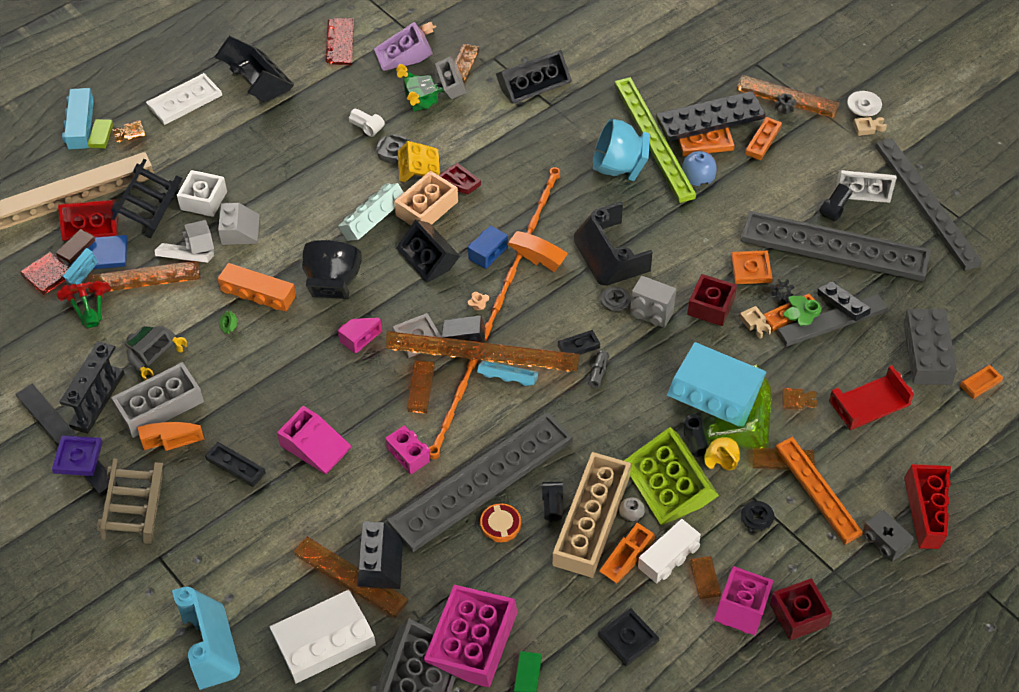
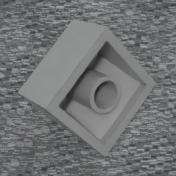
(238, 224)

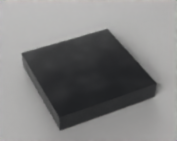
(628, 636)

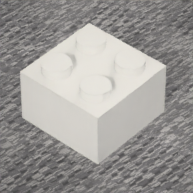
(202, 193)

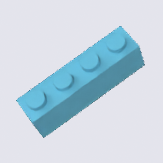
(79, 118)

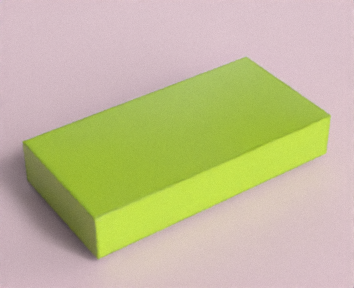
(100, 133)

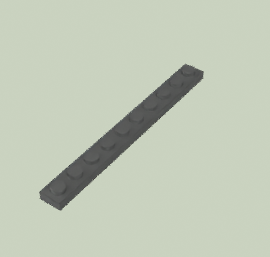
(928, 204)

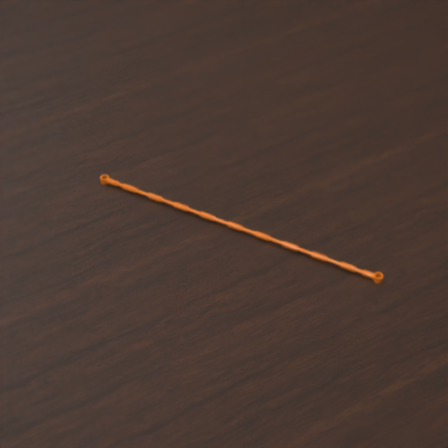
(496, 308)

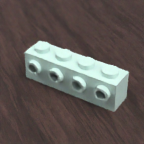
(370, 212)

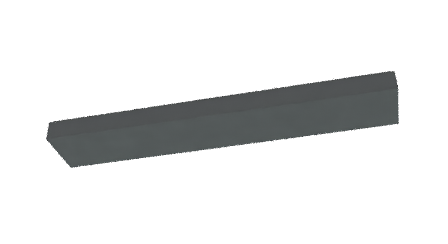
(828, 322)

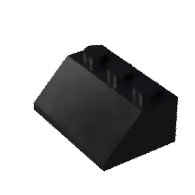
(427, 251)
(380, 556)

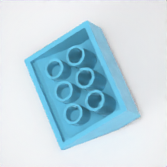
(717, 384)

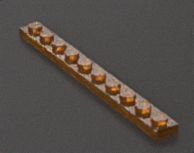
(482, 351)

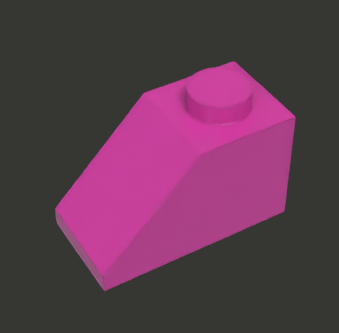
(359, 332)

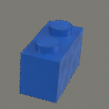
(487, 247)

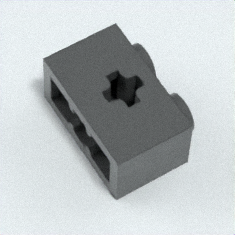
(887, 535)

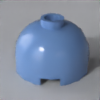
(699, 168)

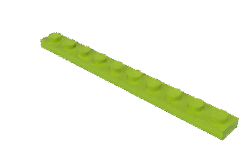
(658, 145)

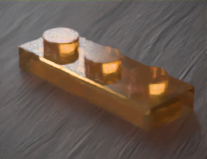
(421, 386)

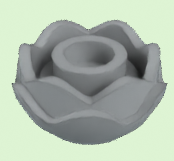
(631, 514)

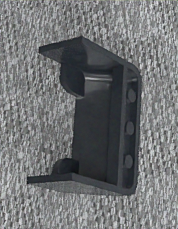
(257, 67)
(604, 261)

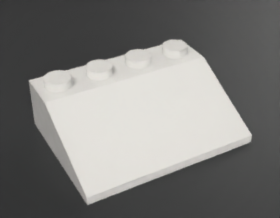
(323, 636)

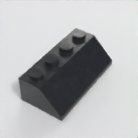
(534, 77)

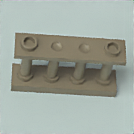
(149, 511)

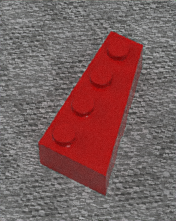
(929, 501)

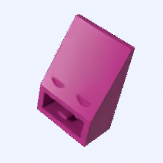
(313, 440)

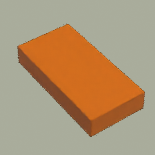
(981, 381)

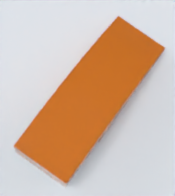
(537, 250)
(169, 434)
(627, 553)

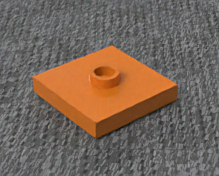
(751, 267)

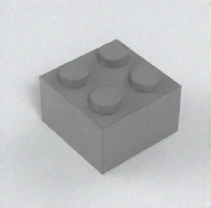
(653, 301)

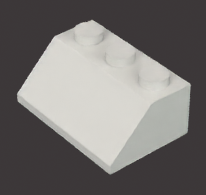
(868, 185)

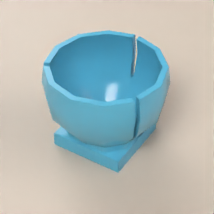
(623, 150)

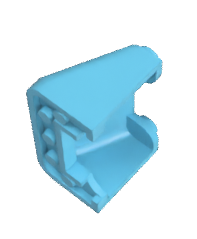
(215, 657)

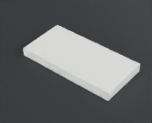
(184, 98)

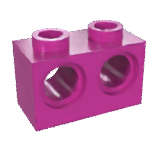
(404, 451)

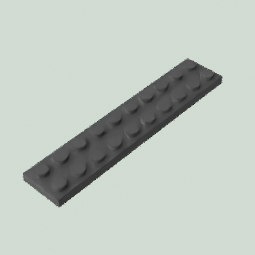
(836, 245)
(479, 481)

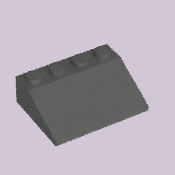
(406, 666)

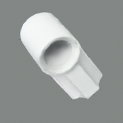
(368, 123)

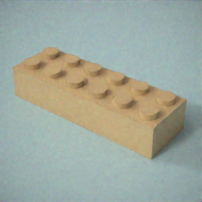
(591, 515)

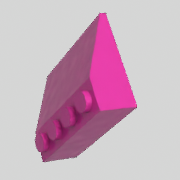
(472, 634)

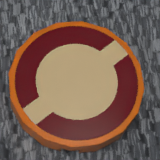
(500, 522)

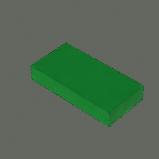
(528, 672)

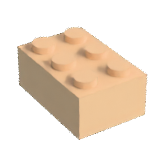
(426, 200)

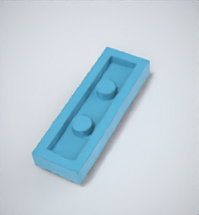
(507, 373)

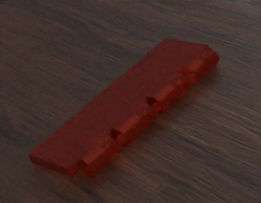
(339, 41)

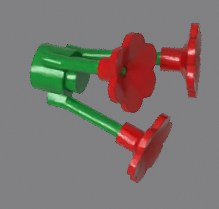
(90, 317)

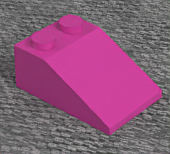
(743, 600)

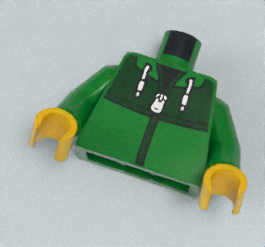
(419, 89)

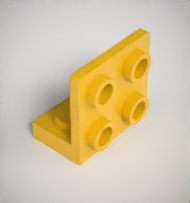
(417, 160)

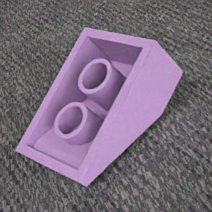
(403, 48)

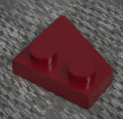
(461, 178)

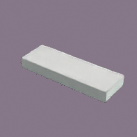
(182, 252)

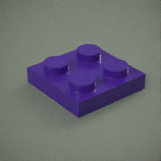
(77, 455)

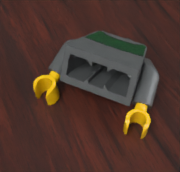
(148, 345)

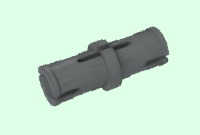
(598, 369)

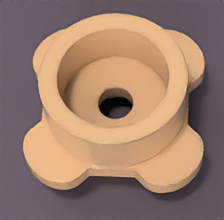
(427, 28)
(478, 305)

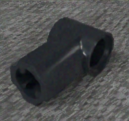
(834, 205)
(695, 436)
(552, 495)

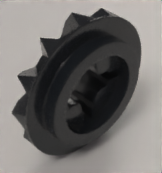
(757, 508)

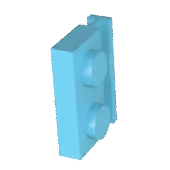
(81, 268)

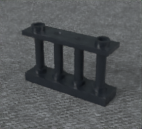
(157, 211)
(92, 387)

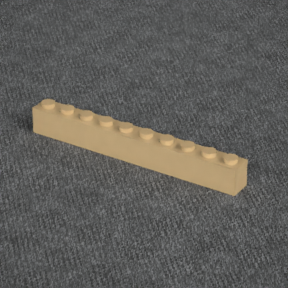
(70, 190)

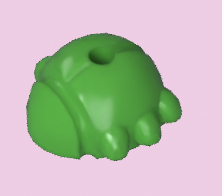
(228, 322)

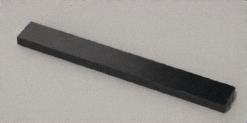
(57, 427)

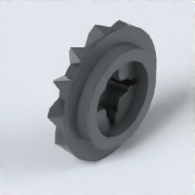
(620, 294)

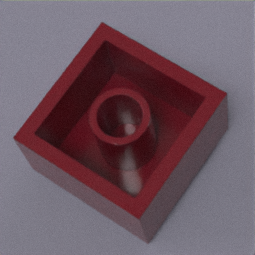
(712, 299)
(800, 609)

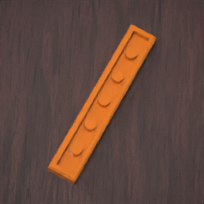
(819, 490)

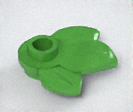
(802, 310)

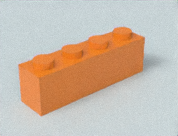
(257, 287)

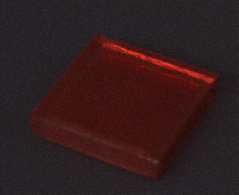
(45, 273)

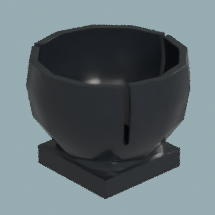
(330, 268)

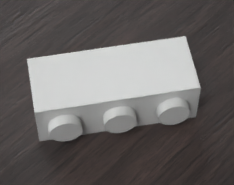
(669, 551)

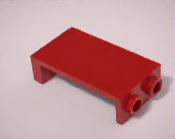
(872, 399)

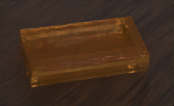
(705, 577)

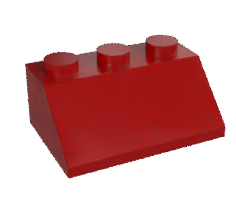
(90, 217)

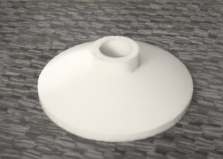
(864, 103)

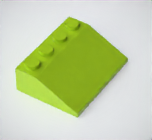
(670, 477)

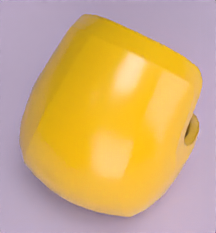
(724, 452)

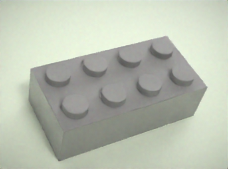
(158, 398)

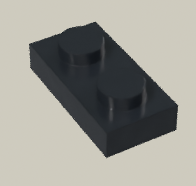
(580, 343)

